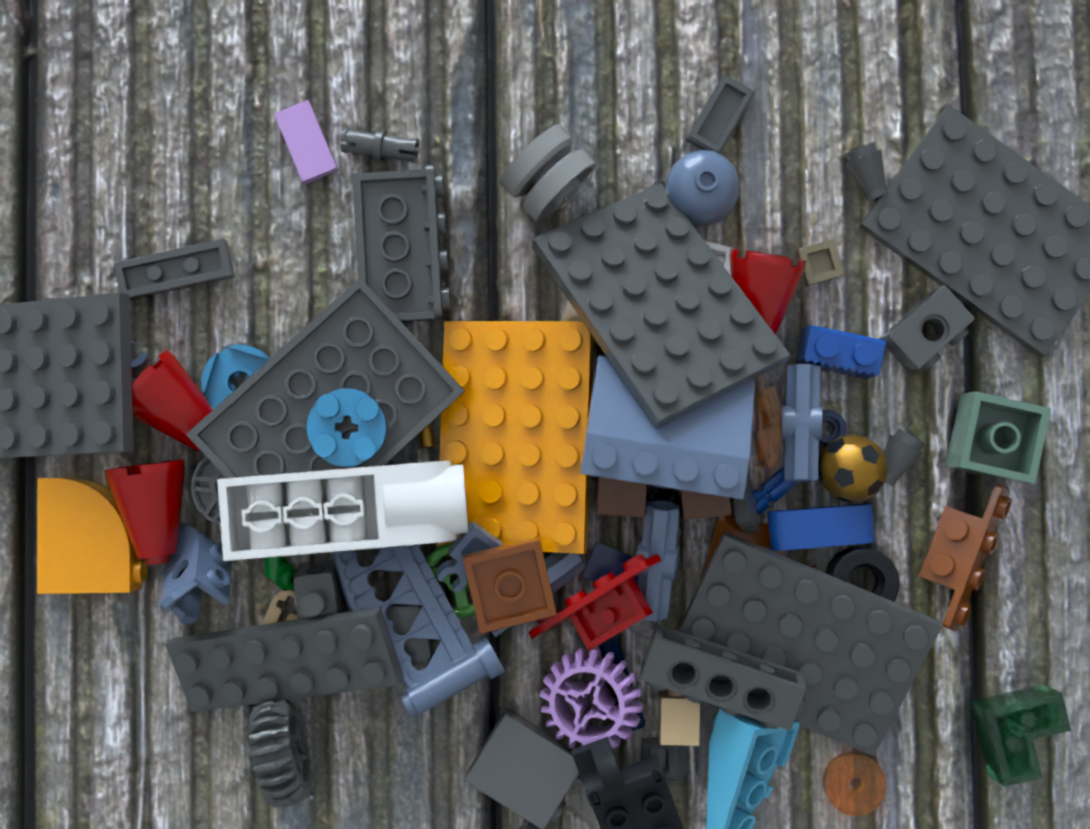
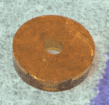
(868, 793)

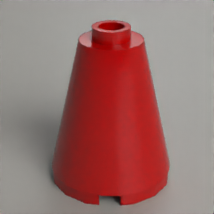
(767, 282)
(169, 399)
(150, 506)

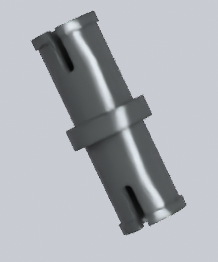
(379, 145)

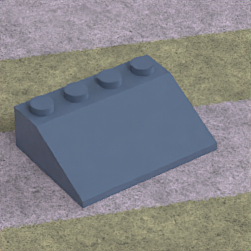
(694, 452)

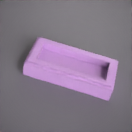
(306, 142)

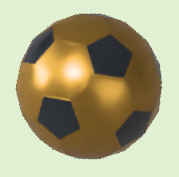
(852, 468)

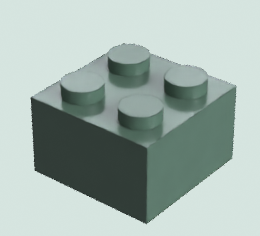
(998, 437)

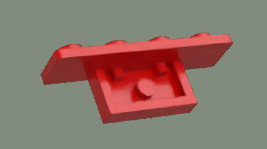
(608, 609)

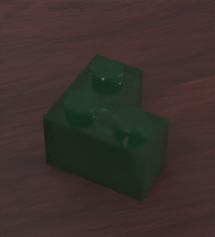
(1010, 724)

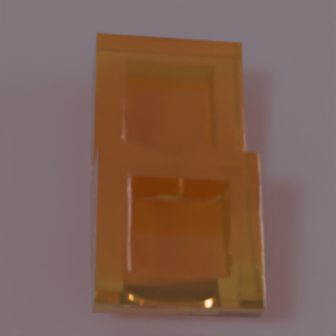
(768, 439)

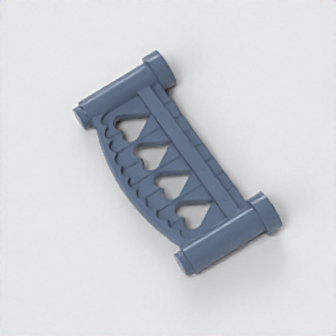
(455, 661)

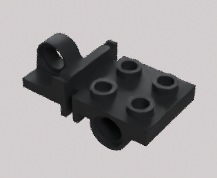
(625, 796)

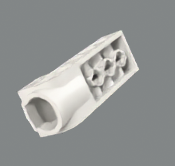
(341, 509)

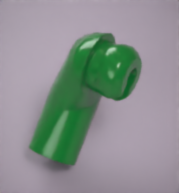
(280, 572)

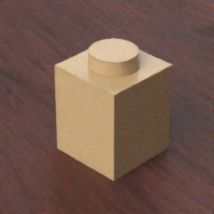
(677, 720)

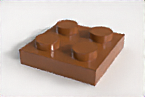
(509, 585)

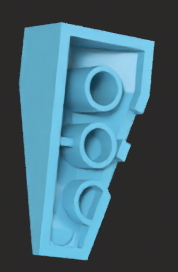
(740, 767)

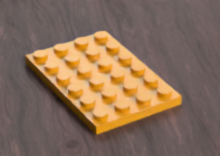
(521, 427)

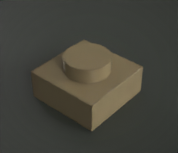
(822, 262)

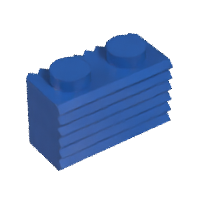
(841, 352)

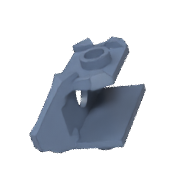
(204, 572)

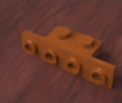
(960, 550)

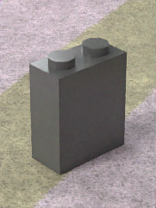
(524, 769)

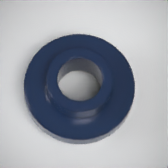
(838, 426)

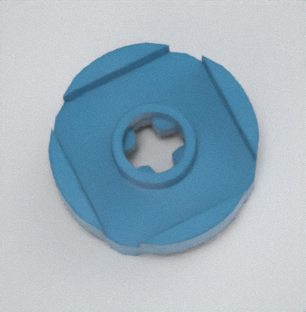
(229, 363)
(363, 412)

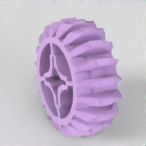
(562, 689)

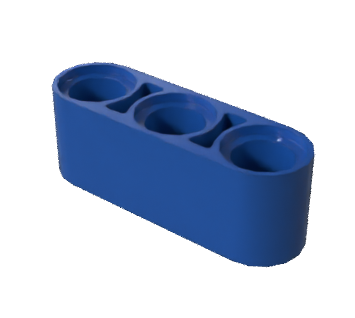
(821, 527)

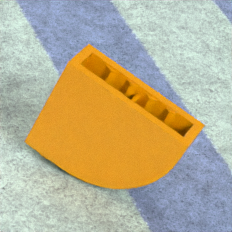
(83, 541)

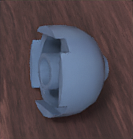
(703, 187)

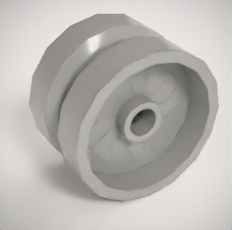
(547, 172)

